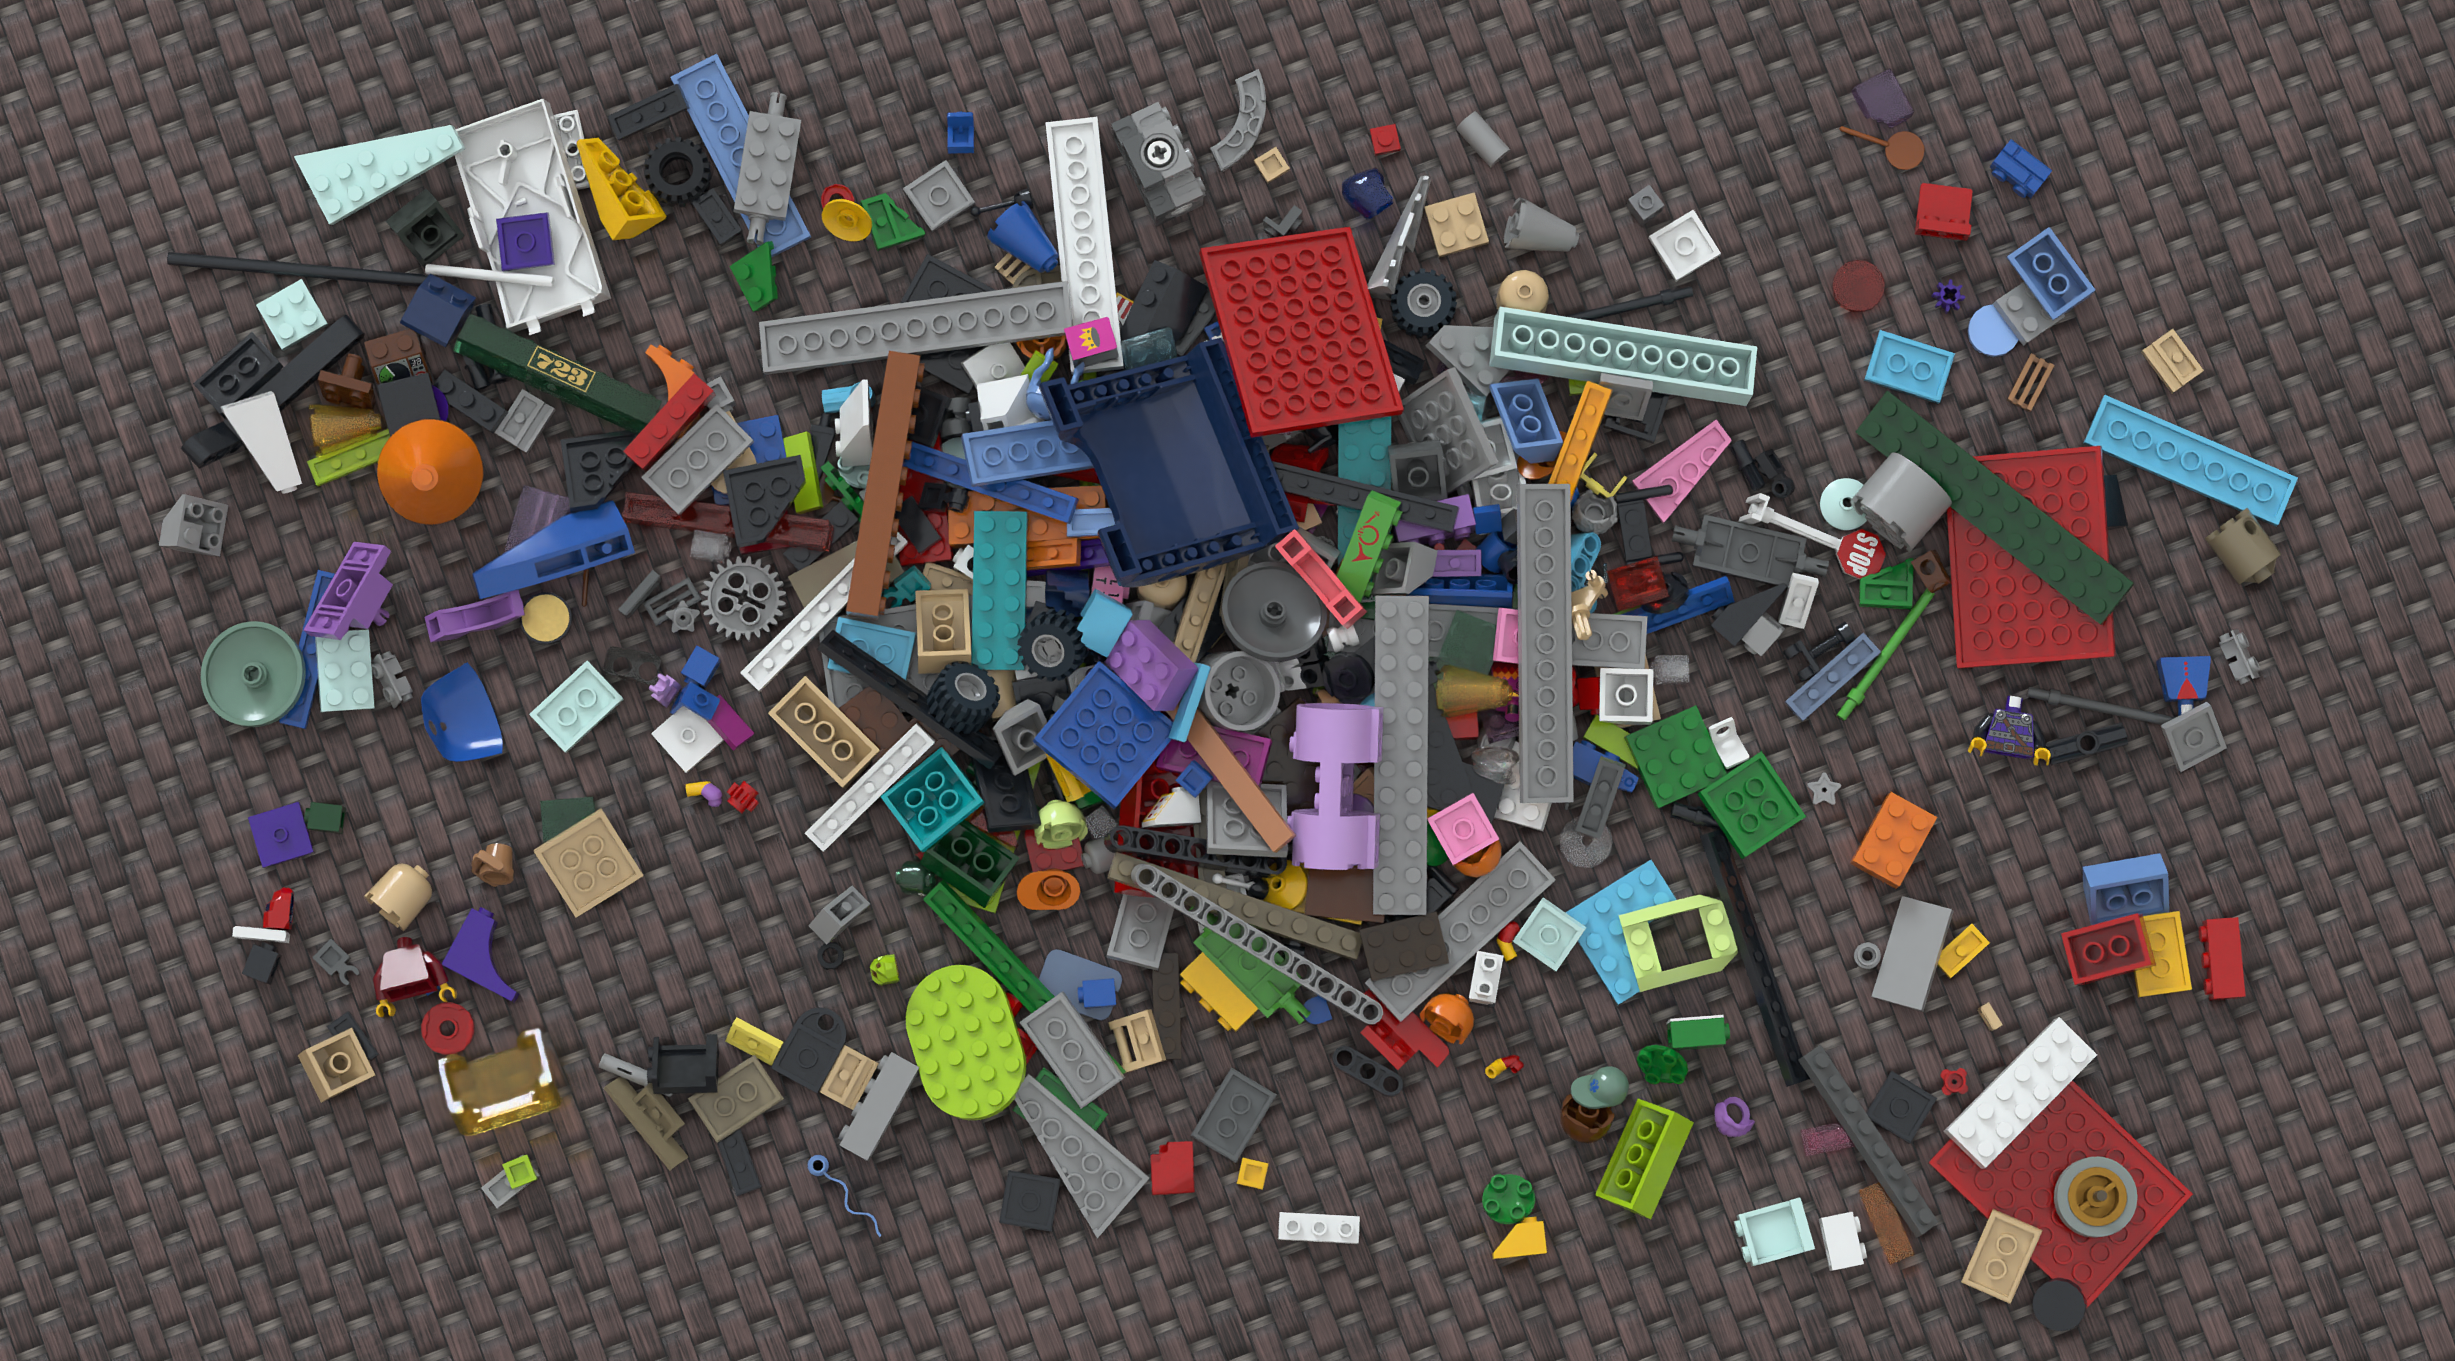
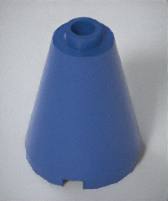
(1024, 238)

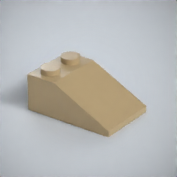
(942, 629)

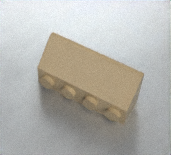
(824, 732)

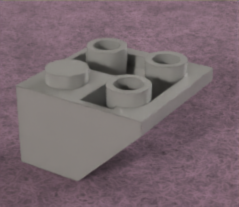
(194, 526)

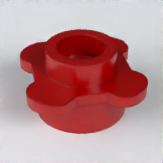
(1959, 1076)

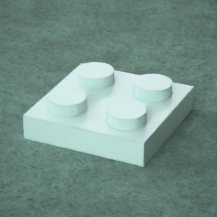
(292, 315)
(1549, 934)

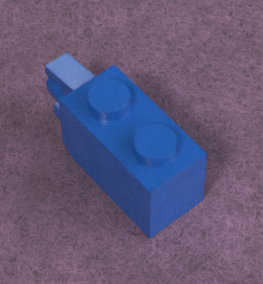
(1586, 761)

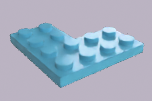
(1604, 937)

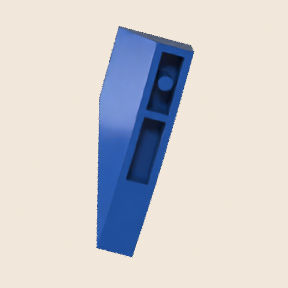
(558, 550)

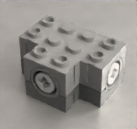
(1159, 163)

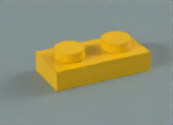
(1961, 950)

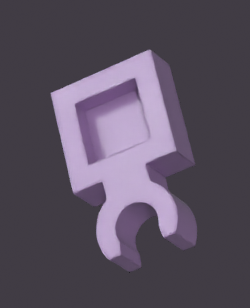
(665, 689)

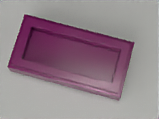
(730, 725)

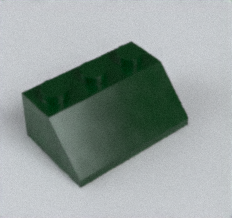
(970, 862)

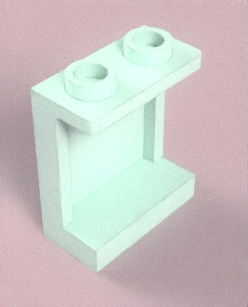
(1774, 1232)

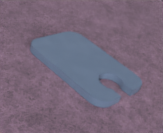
(1067, 971)

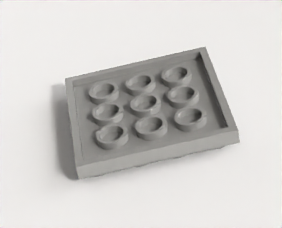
(1447, 414)

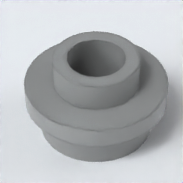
(1873, 949)

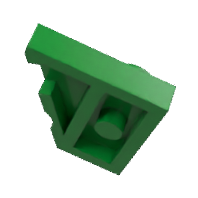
(889, 222)
(757, 276)
(1888, 588)

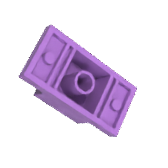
(353, 594)

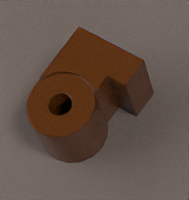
(1931, 571)

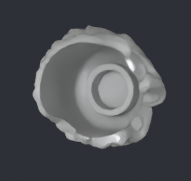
(1594, 513)

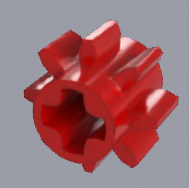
(742, 797)

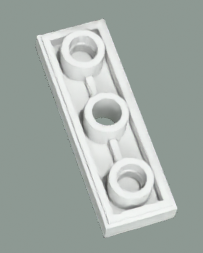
(570, 132)

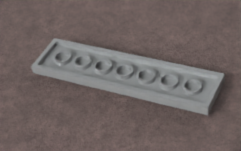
(1469, 926)

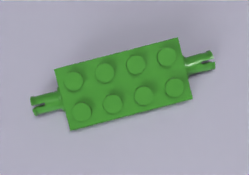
(1257, 980)

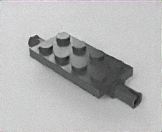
(1748, 551)

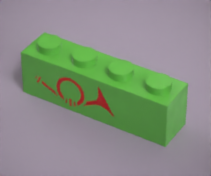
(1367, 544)

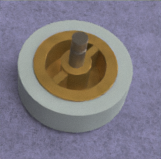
(2095, 1197)

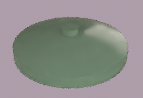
(253, 674)

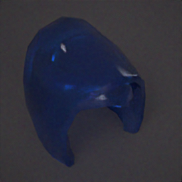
(1366, 193)

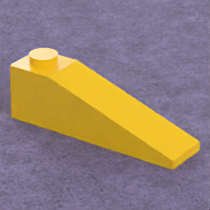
(619, 200)

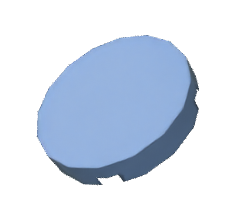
(1990, 332)

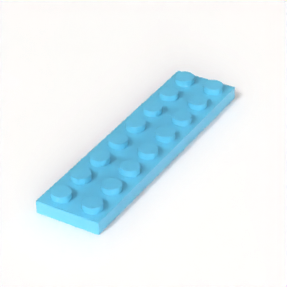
(2190, 460)

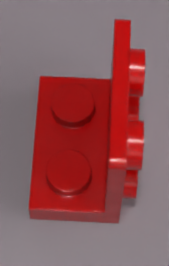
(1944, 212)

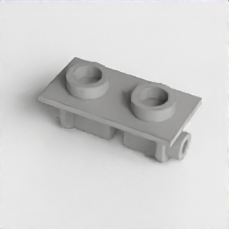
(2237, 647)
(394, 690)

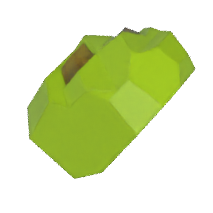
(885, 970)

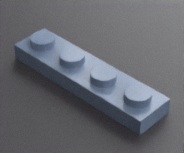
(1832, 677)

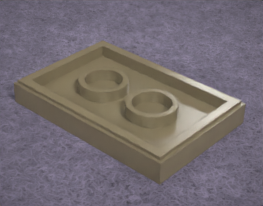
(740, 1098)

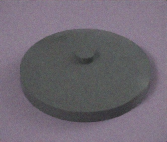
(1272, 612)

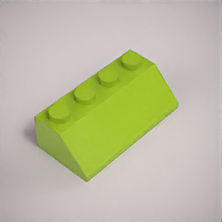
(1644, 1158)

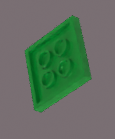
(1675, 757)
(1751, 805)

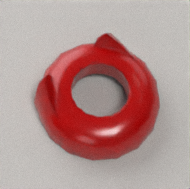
(838, 189)

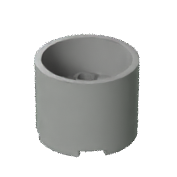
(1901, 501)
(1252, 693)

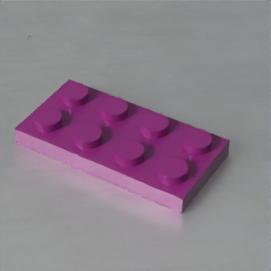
(1249, 749)

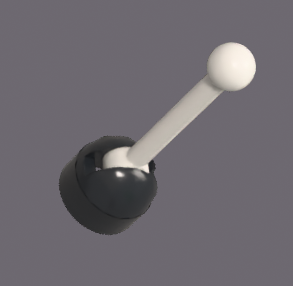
(1255, 887)

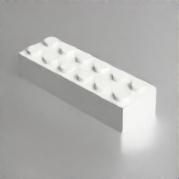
(2020, 1093)

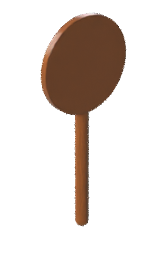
(1902, 150)

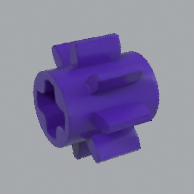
(1947, 304)

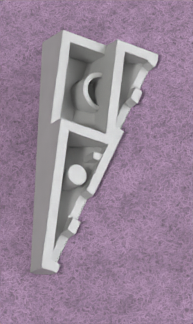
(1403, 239)

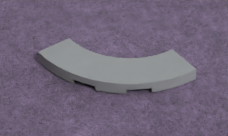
(1248, 123)

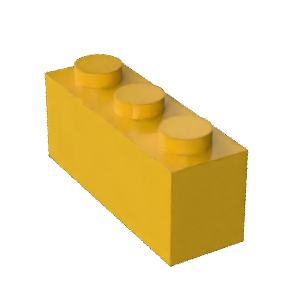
(1218, 993)

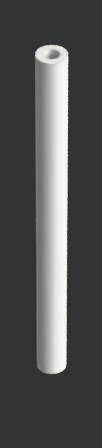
(489, 275)

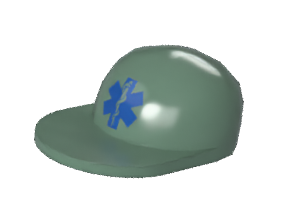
(1602, 1089)

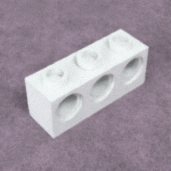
(1318, 1228)

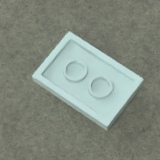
(345, 672)
(576, 706)

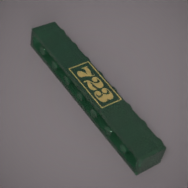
(556, 374)

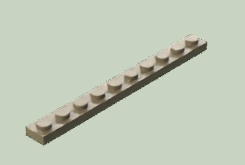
(1250, 910)

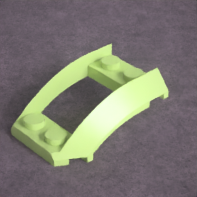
(1643, 951)

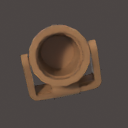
(494, 865)

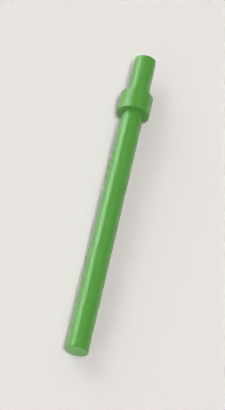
(1856, 694)

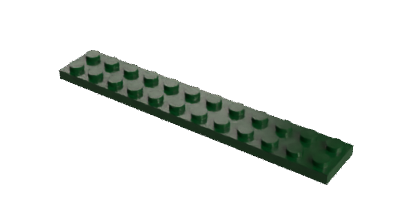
(1998, 509)

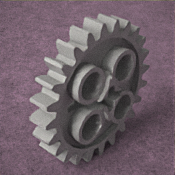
(734, 620)

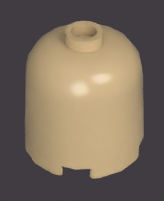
(1524, 292)
(1164, 594)
(401, 894)

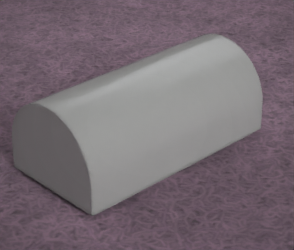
(1482, 139)

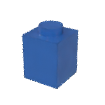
(700, 667)
(1097, 993)

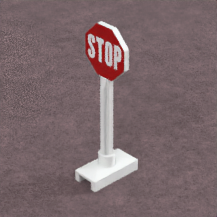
(1856, 552)

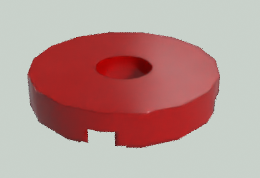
(463, 1031)

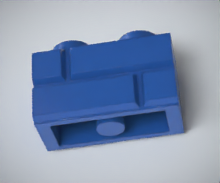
(2019, 169)

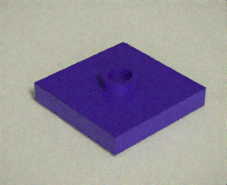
(525, 241)
(281, 835)

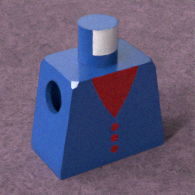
(2184, 680)

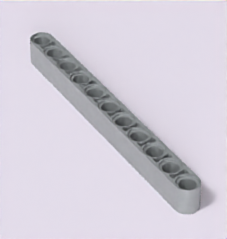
(1268, 950)

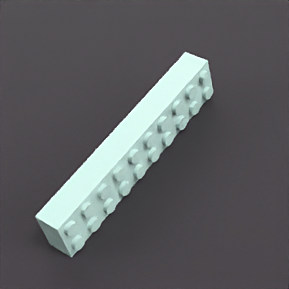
(1587, 348)

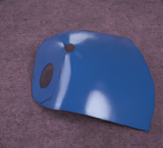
(468, 715)

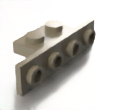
(651, 1118)

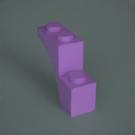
(478, 616)

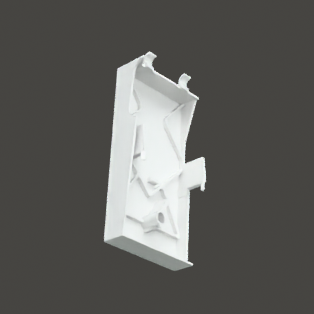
(518, 169)

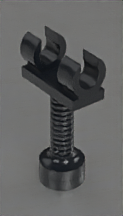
(1842, 634)

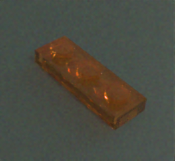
(1886, 1223)

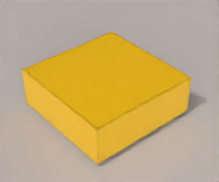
(1252, 1173)

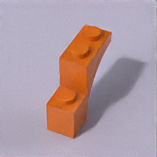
(675, 373)

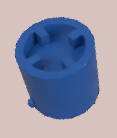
(1492, 548)

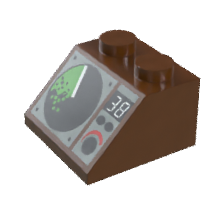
(397, 356)

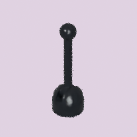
(1022, 195)

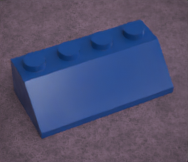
(1478, 591)

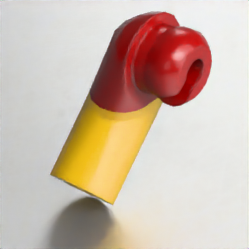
(1505, 940)
(1501, 1064)

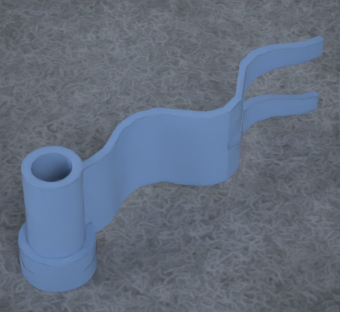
(823, 1172)

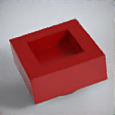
(1385, 139)

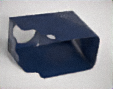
(1067, 590)

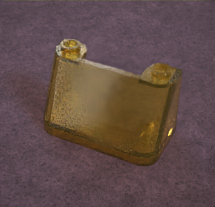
(500, 1086)

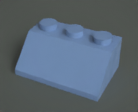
(2051, 274)
(1527, 419)
(2126, 888)

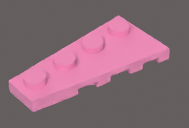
(1683, 468)

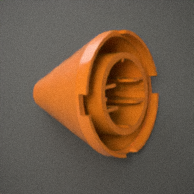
(430, 471)

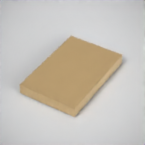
(2001, 1256)

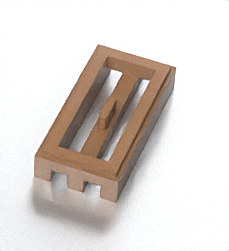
(2040, 363)

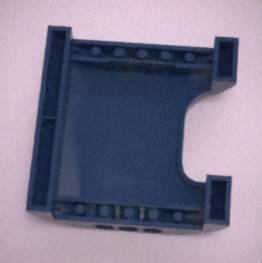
(1173, 465)

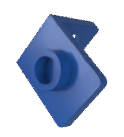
(696, 700)

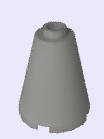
(1538, 229)

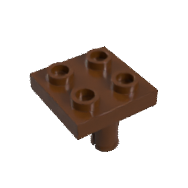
(348, 385)

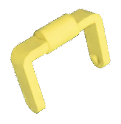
(1594, 485)

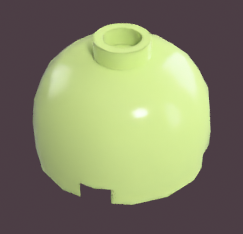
(1060, 825)

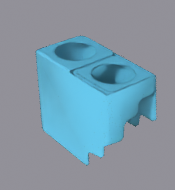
(1103, 622)

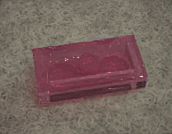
(1825, 1139)

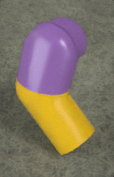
(707, 790)

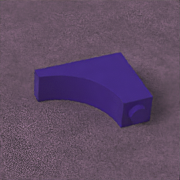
(473, 956)

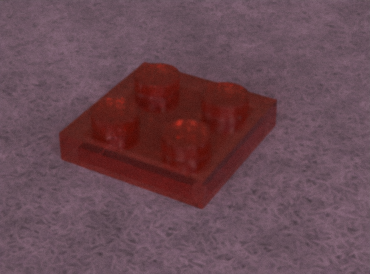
(1637, 583)

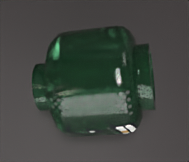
(915, 878)

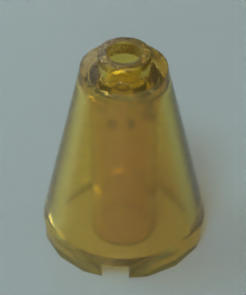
(341, 426)
(1470, 691)

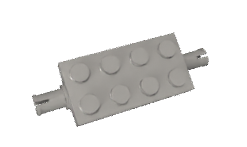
(767, 167)

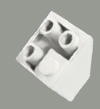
(1004, 402)

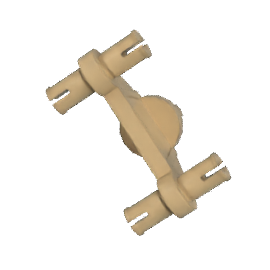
(1582, 603)

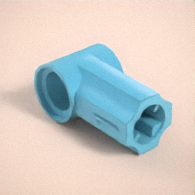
(834, 398)

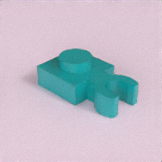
(906, 585)

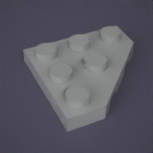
(1469, 352)

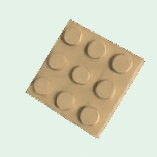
(588, 862)

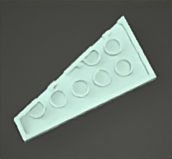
(361, 173)

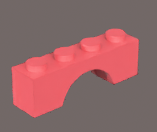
(1321, 579)

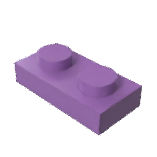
(1457, 563)

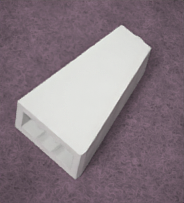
(264, 435)

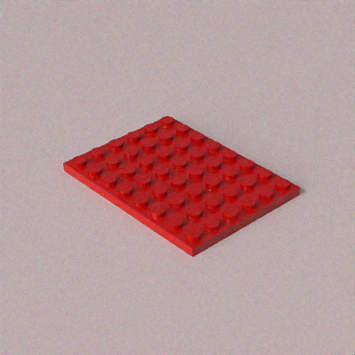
(1300, 331)
(2001, 605)
(2025, 1178)

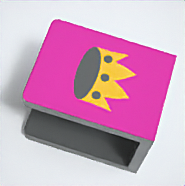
(1091, 342)

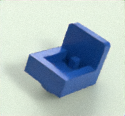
(960, 132)

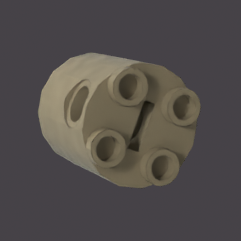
(2245, 548)

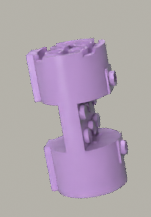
(1333, 832)

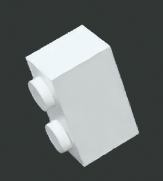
(1842, 1241)

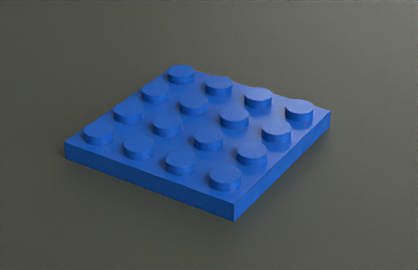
(1105, 735)

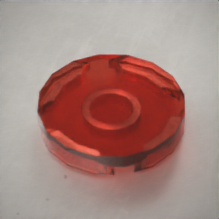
(1858, 286)

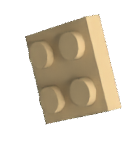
(1456, 225)

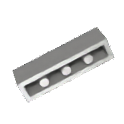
(879, 1106)

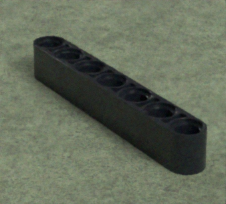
(1183, 852)

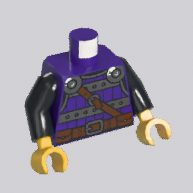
(2010, 734)

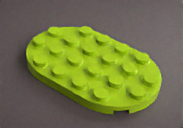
(965, 1042)

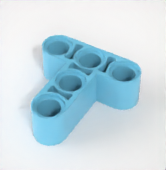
(1584, 552)

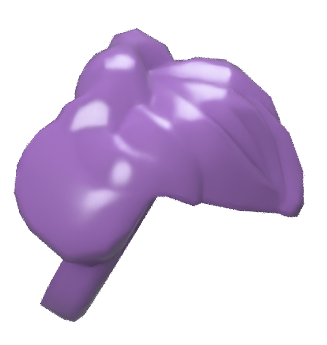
(1726, 1125)

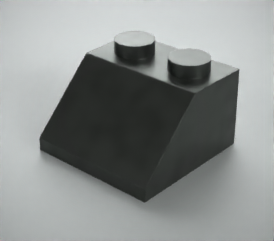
(425, 228)

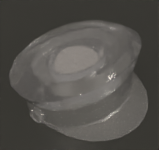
(1495, 763)

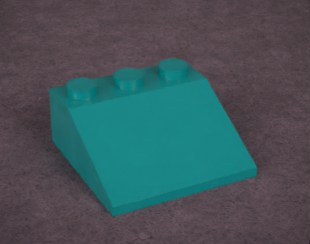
(932, 799)

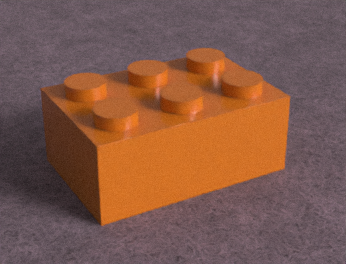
(1893, 840)

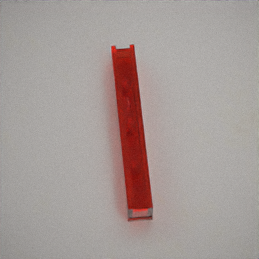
(715, 518)

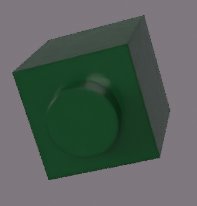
(325, 817)

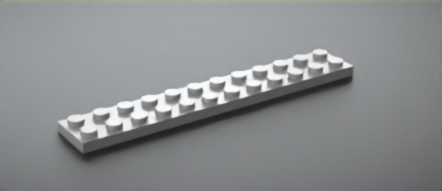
(915, 327)
(1614, 642)
(1545, 643)
(1402, 773)

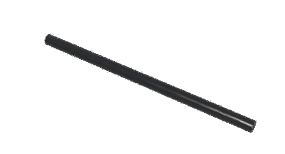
(295, 269)

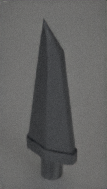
(822, 439)

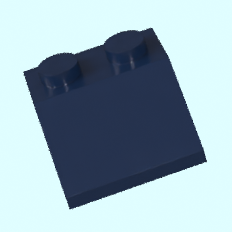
(438, 310)

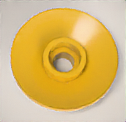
(846, 220)
(1292, 887)

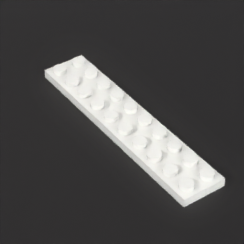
(1083, 226)

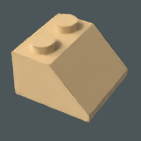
(336, 1065)

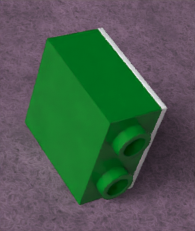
(1697, 1032)

